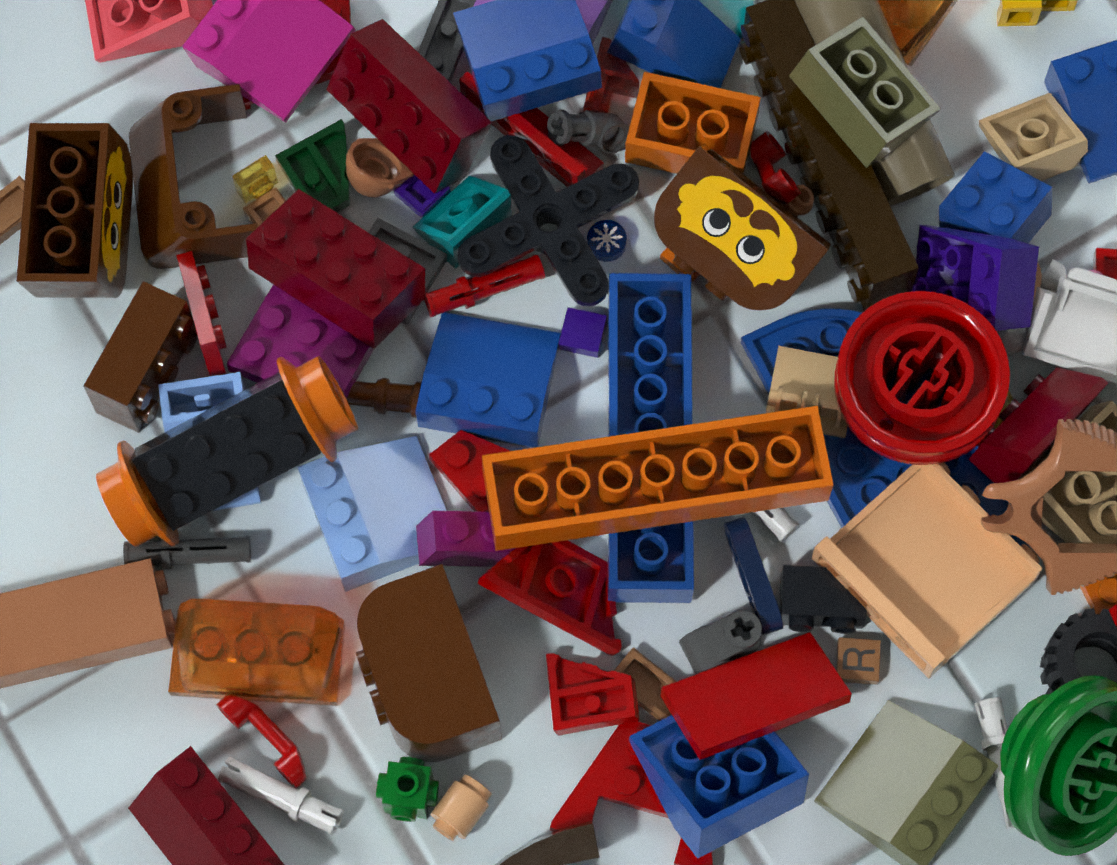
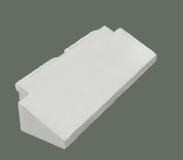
(1076, 324)

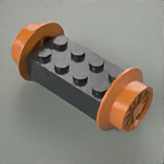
(226, 451)

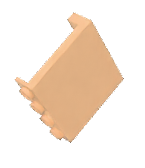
(928, 565)

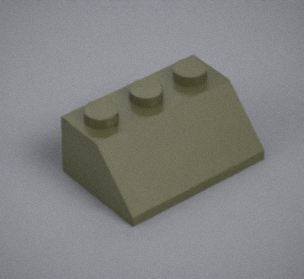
(864, 91)

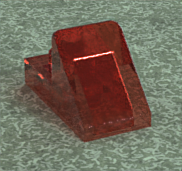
(616, 79)

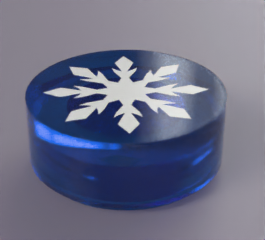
(607, 240)

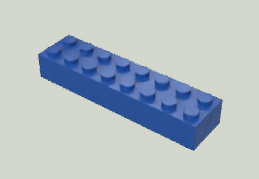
(645, 393)

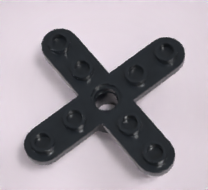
(543, 205)

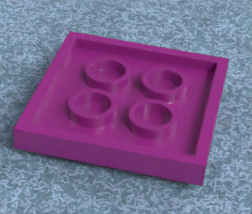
(298, 334)

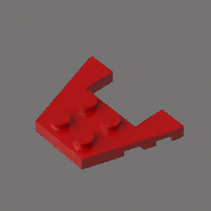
(620, 779)

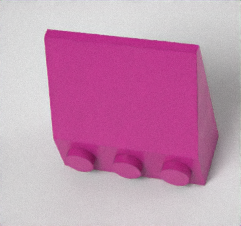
(268, 48)

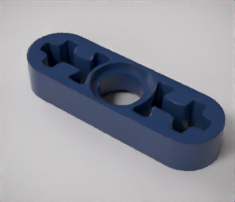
(753, 575)

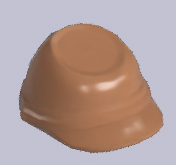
(374, 168)

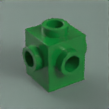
(410, 804)

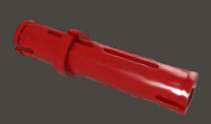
(440, 301)

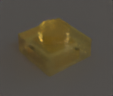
(255, 179)

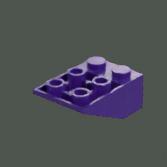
(981, 270)

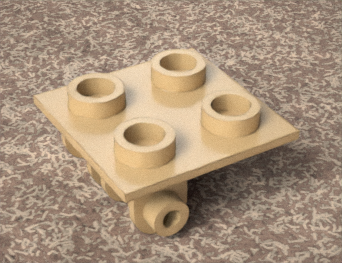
(806, 381)

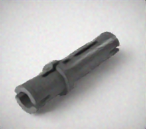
(190, 551)

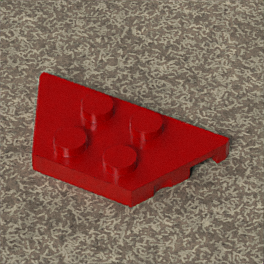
(560, 587)

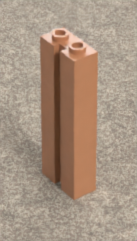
(83, 622)

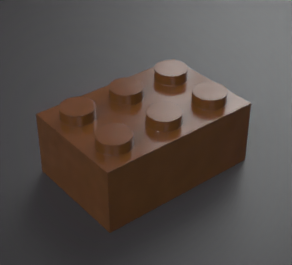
(141, 356)

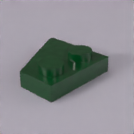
(319, 166)

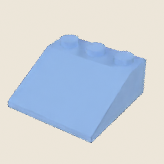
(372, 507)

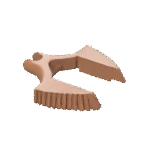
(1067, 565)

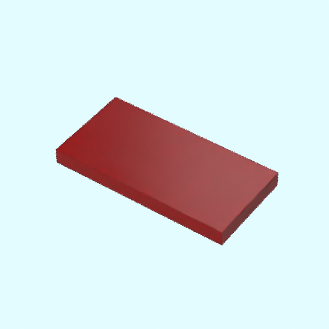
(755, 695)

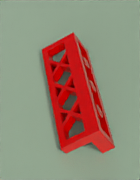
(566, 162)

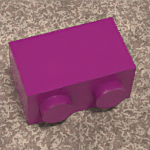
(457, 540)

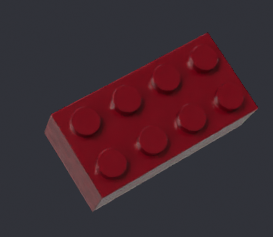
(408, 105)
(336, 268)

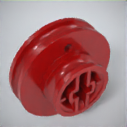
(912, 335)

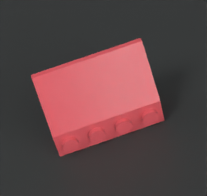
(141, 26)

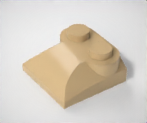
(1036, 137)

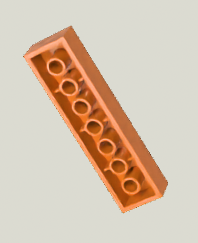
(656, 478)

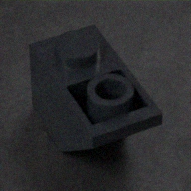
(818, 599)

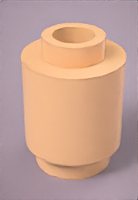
(460, 808)

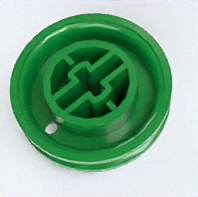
(1064, 767)

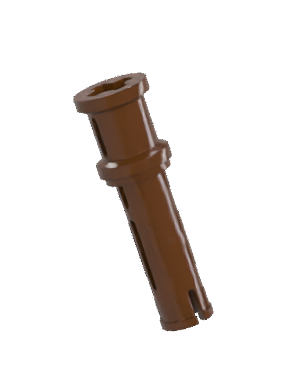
(385, 396)

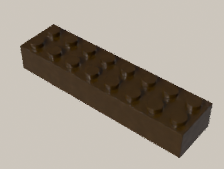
(844, 190)

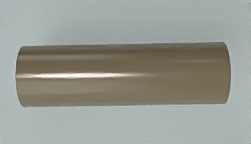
(920, 160)

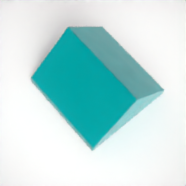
(463, 213)

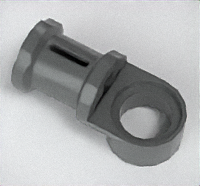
(595, 124)

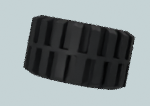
(1076, 633)

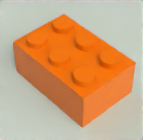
(681, 115)

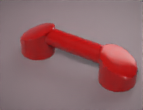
(765, 153)
(240, 711)

